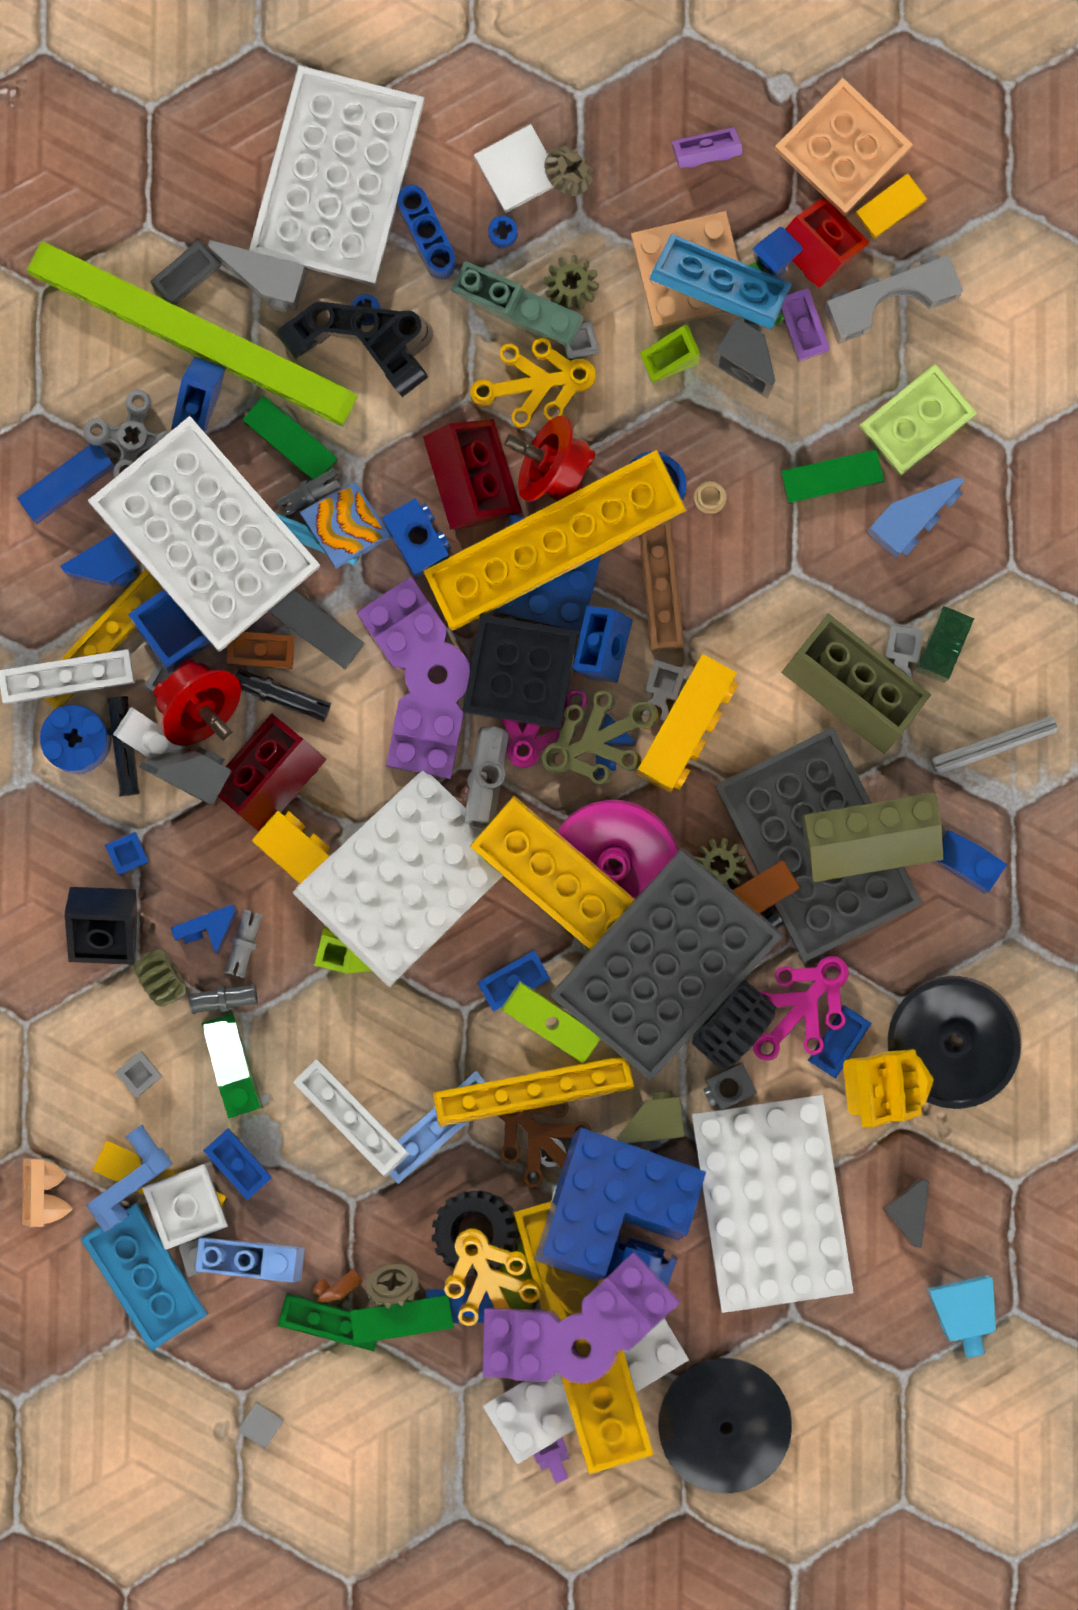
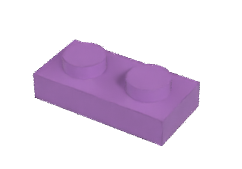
(707, 147)
(804, 325)

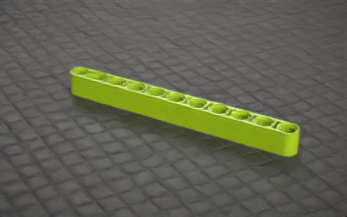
(192, 333)

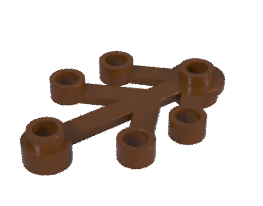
(538, 1137)

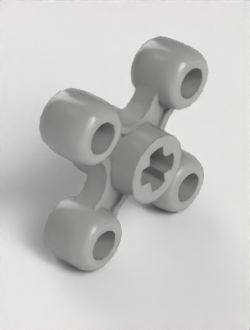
(117, 434)

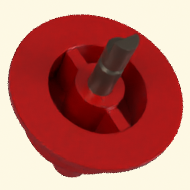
(552, 461)
(197, 703)

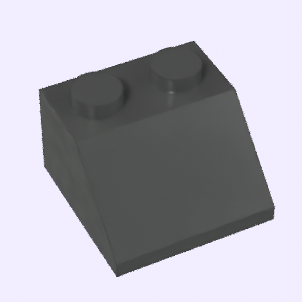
(746, 357)
(191, 771)

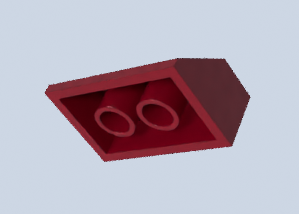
(471, 473)
(269, 772)

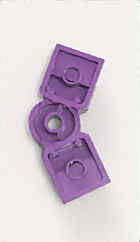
(428, 717)
(613, 1318)

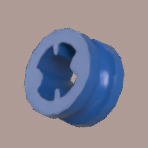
(511, 236)
(374, 304)

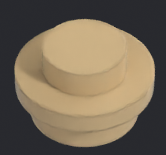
(709, 497)

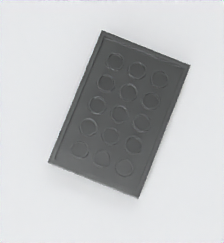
(767, 814)
(666, 964)

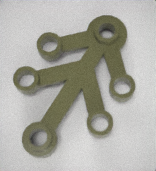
(595, 739)

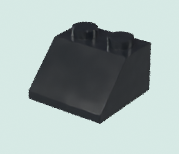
(101, 925)

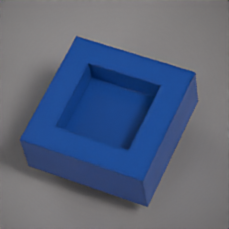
(127, 853)

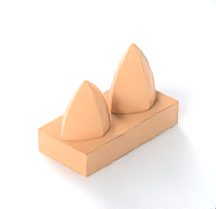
(37, 1206)

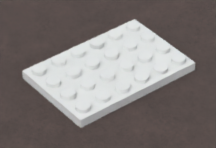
(337, 175)
(204, 533)
(401, 879)
(772, 1203)

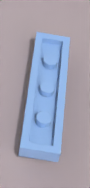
(427, 1137)

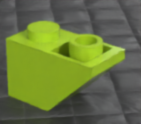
(337, 956)

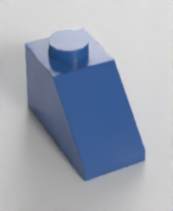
(198, 392)
(104, 563)
(970, 862)

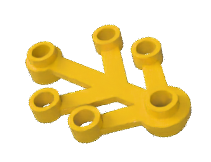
(538, 382)
(487, 1278)

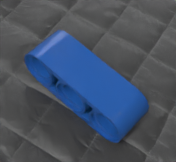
(421, 217)

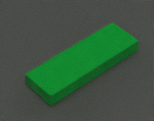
(289, 439)
(832, 476)
(319, 1320)
(399, 1321)

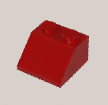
(826, 240)

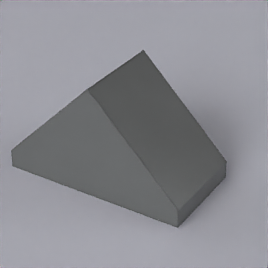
(909, 1211)

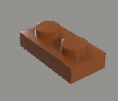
(262, 650)

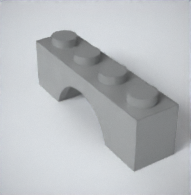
(930, 283)

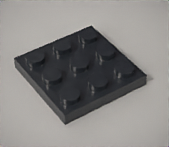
(520, 672)

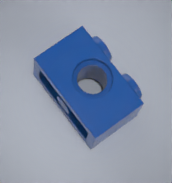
(403, 522)
(602, 644)

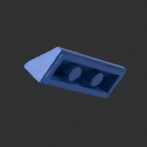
(65, 482)

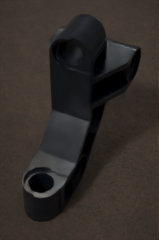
(386, 342)

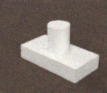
(144, 735)

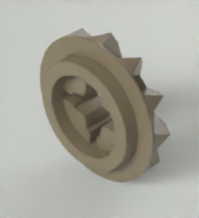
(568, 184)
(385, 1277)

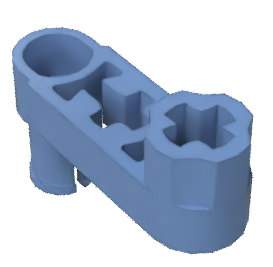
(107, 1206)

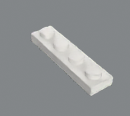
(66, 676)
(351, 1118)

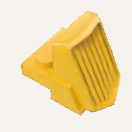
(886, 1087)

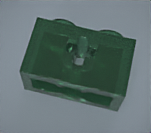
(944, 644)

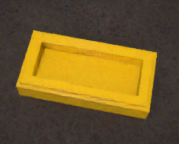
(891, 206)

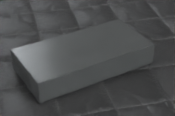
(185, 273)

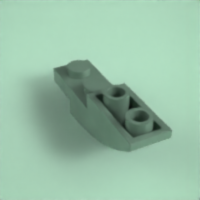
(517, 305)

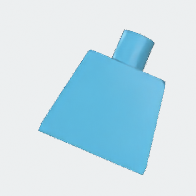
(965, 1311)

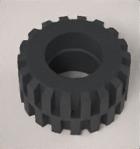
(734, 1026)
(470, 1202)

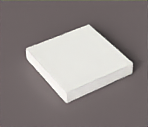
(515, 168)
(185, 1206)

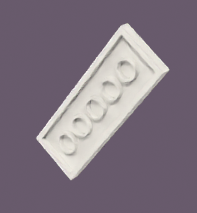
(539, 1413)

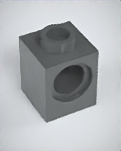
(744, 1087)

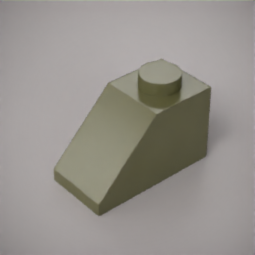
(655, 1120)

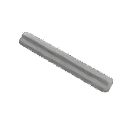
(994, 745)

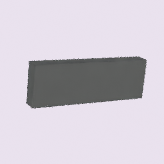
(317, 628)

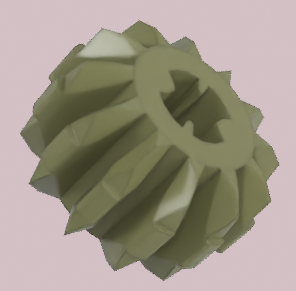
(558, 282)
(724, 855)
(160, 978)

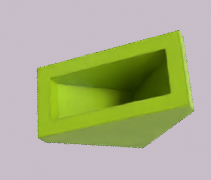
(671, 354)

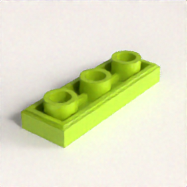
(567, 1032)

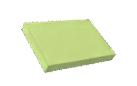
(917, 419)

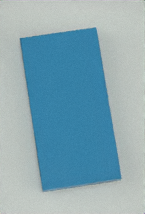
(720, 281)
(145, 1278)

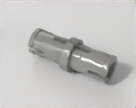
(243, 943)

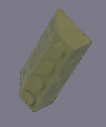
(856, 683)
(873, 837)

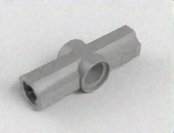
(490, 759)

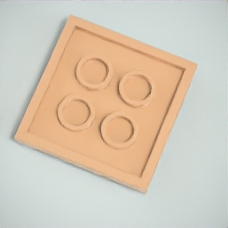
(843, 146)
(665, 304)

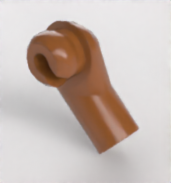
(339, 1289)

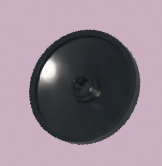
(991, 1035)
(719, 1393)

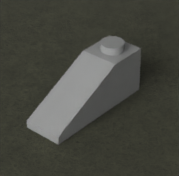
(269, 277)

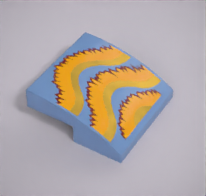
(345, 525)

